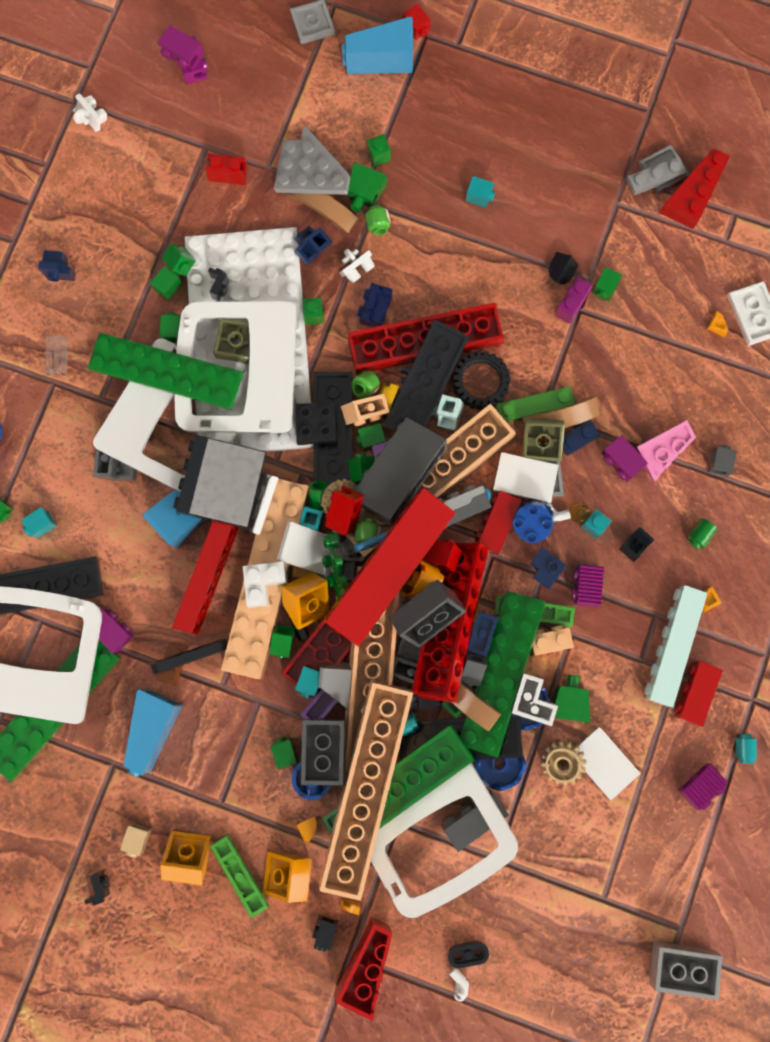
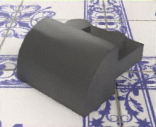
(112, 469)
(406, 661)

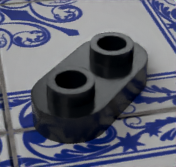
(468, 956)

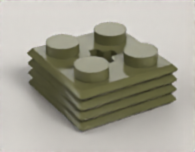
(228, 332)
(552, 448)

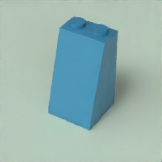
(380, 49)
(168, 524)
(149, 730)

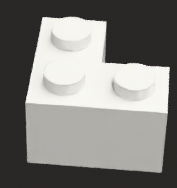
(257, 580)
(529, 705)

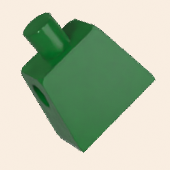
(365, 186)
(572, 701)

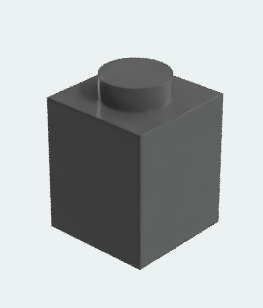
(722, 460)
(473, 669)

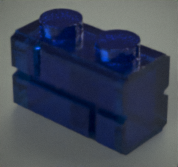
(376, 305)

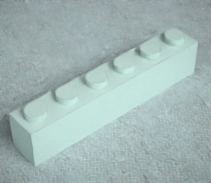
(675, 646)

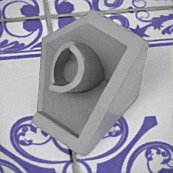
(346, 549)
(336, 682)

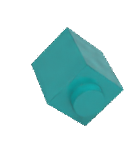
(480, 192)
(311, 518)
(38, 523)
(596, 524)
(308, 682)

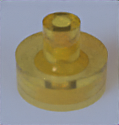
(579, 512)

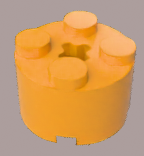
(420, 579)

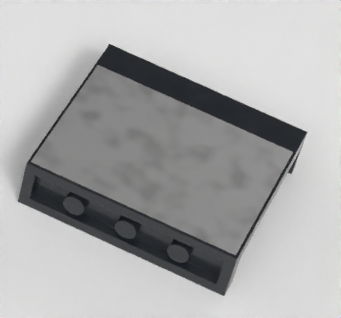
(220, 482)

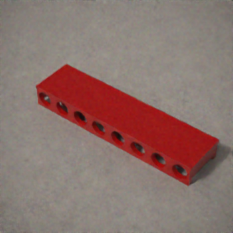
(389, 347)
(389, 566)
(204, 576)
(320, 650)
(444, 655)

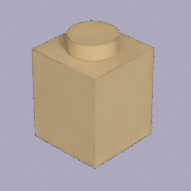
(135, 840)

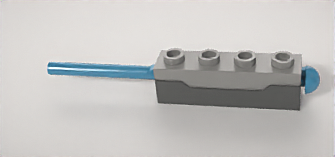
(465, 505)

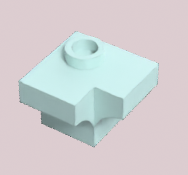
(448, 412)

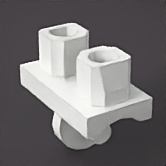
(86, 114)
(350, 271)

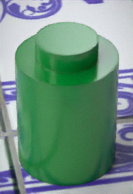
(316, 491)
(701, 534)

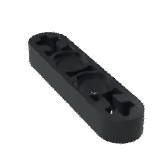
(188, 656)

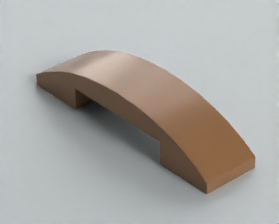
(327, 207)
(572, 414)
(476, 708)

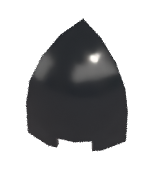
(562, 268)

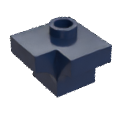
(311, 244)
(55, 266)
(547, 568)

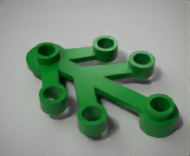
(335, 564)

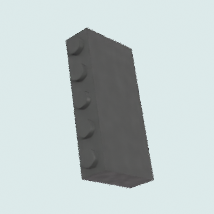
(400, 470)

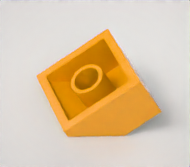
(306, 599)
(185, 858)
(287, 876)

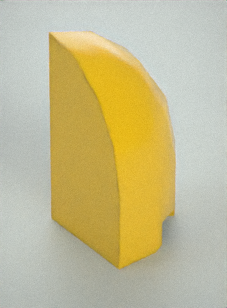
(390, 394)

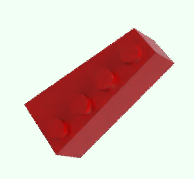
(694, 193)
(364, 972)

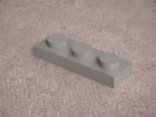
(656, 176)

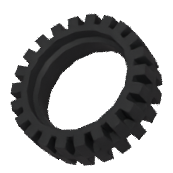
(497, 364)

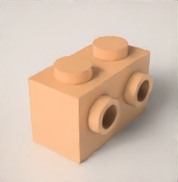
(365, 409)
(552, 641)

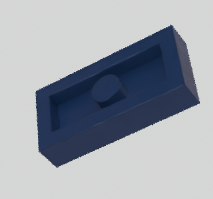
(580, 437)
(482, 634)

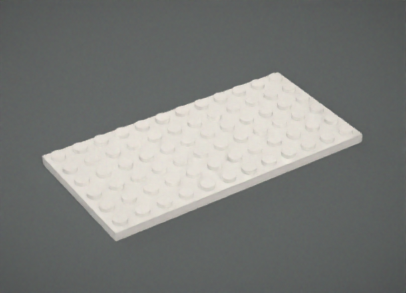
(259, 269)

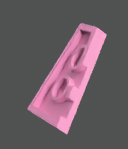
(665, 447)

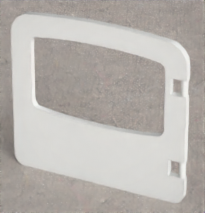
(270, 365)
(135, 417)
(52, 693)
(463, 784)

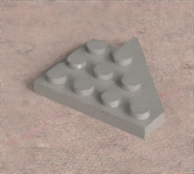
(309, 168)

